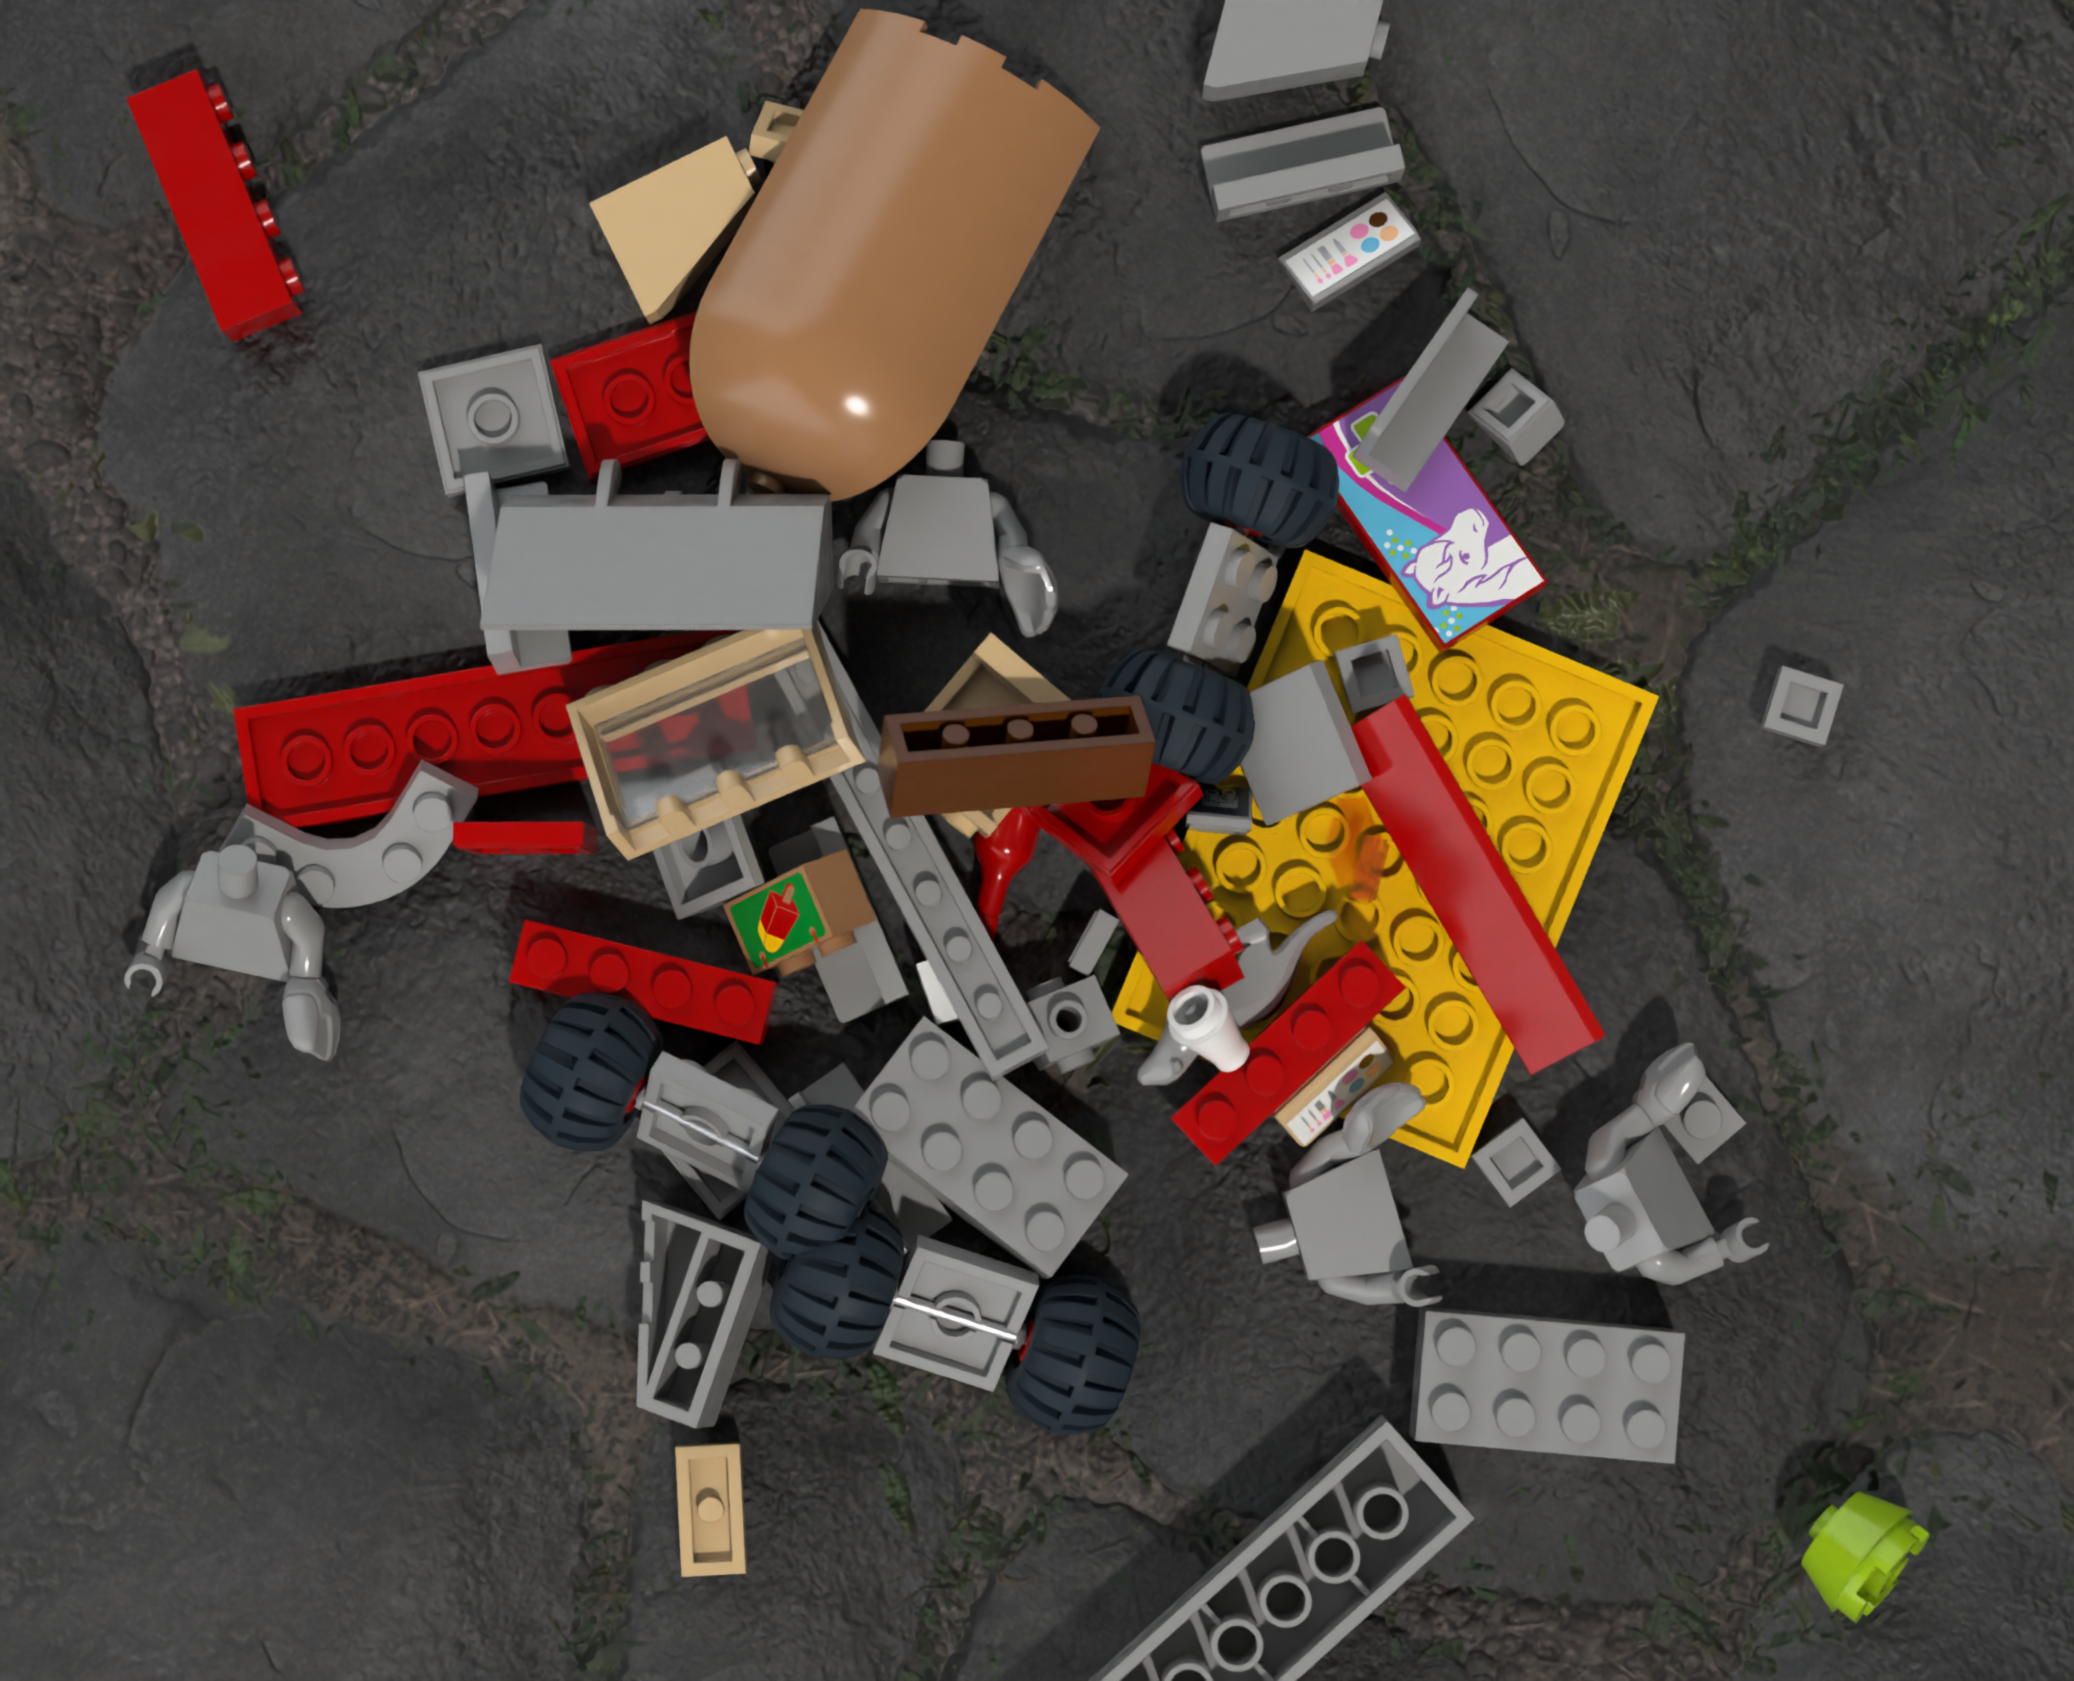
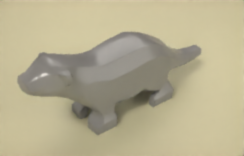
(1251, 999)

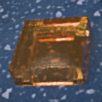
(1367, 870)

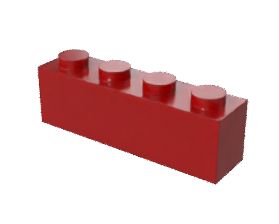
(216, 206)
(1171, 924)
(656, 982)
(1288, 1052)

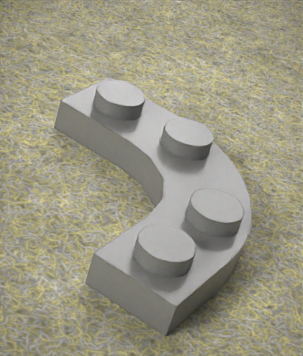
(375, 862)

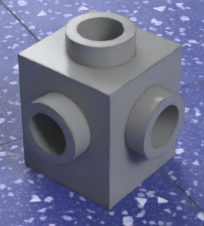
(1081, 1011)

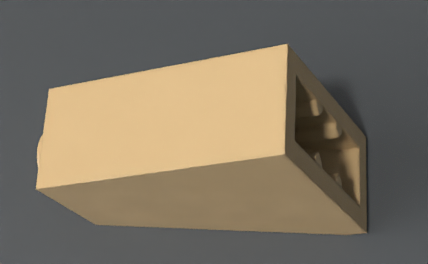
(677, 222)

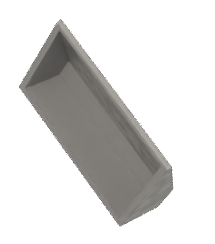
(660, 559)

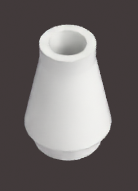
(1205, 1025)

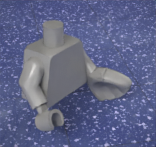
(951, 534)
(250, 922)
(1637, 1194)
(1345, 1212)

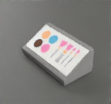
(1350, 251)

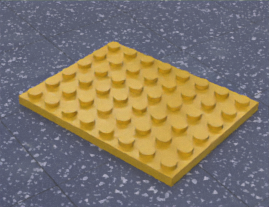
(1539, 761)

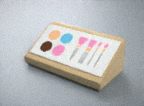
(1334, 1087)

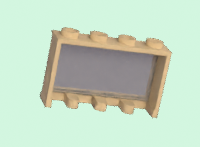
(712, 735)

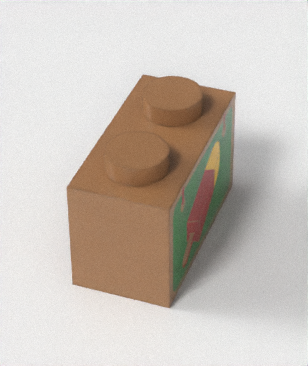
(799, 913)

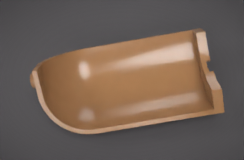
(878, 257)

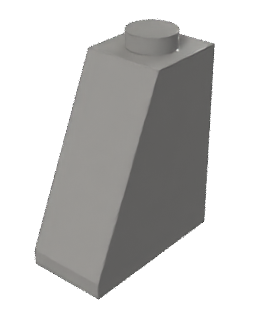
(1291, 45)

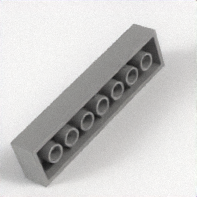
(1303, 1571)

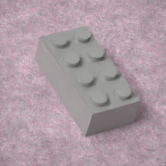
(987, 1149)
(1547, 1385)

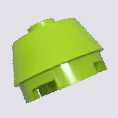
(1861, 1552)

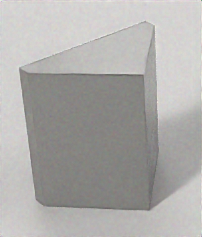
(711, 867)

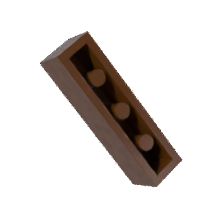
(1015, 756)

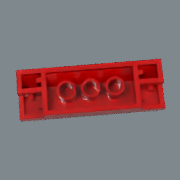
(1472, 889)

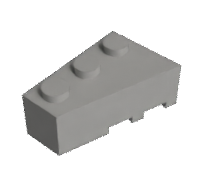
(695, 1311)

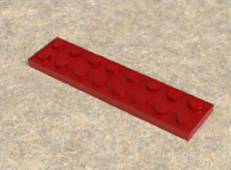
(503, 733)

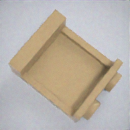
(991, 679)

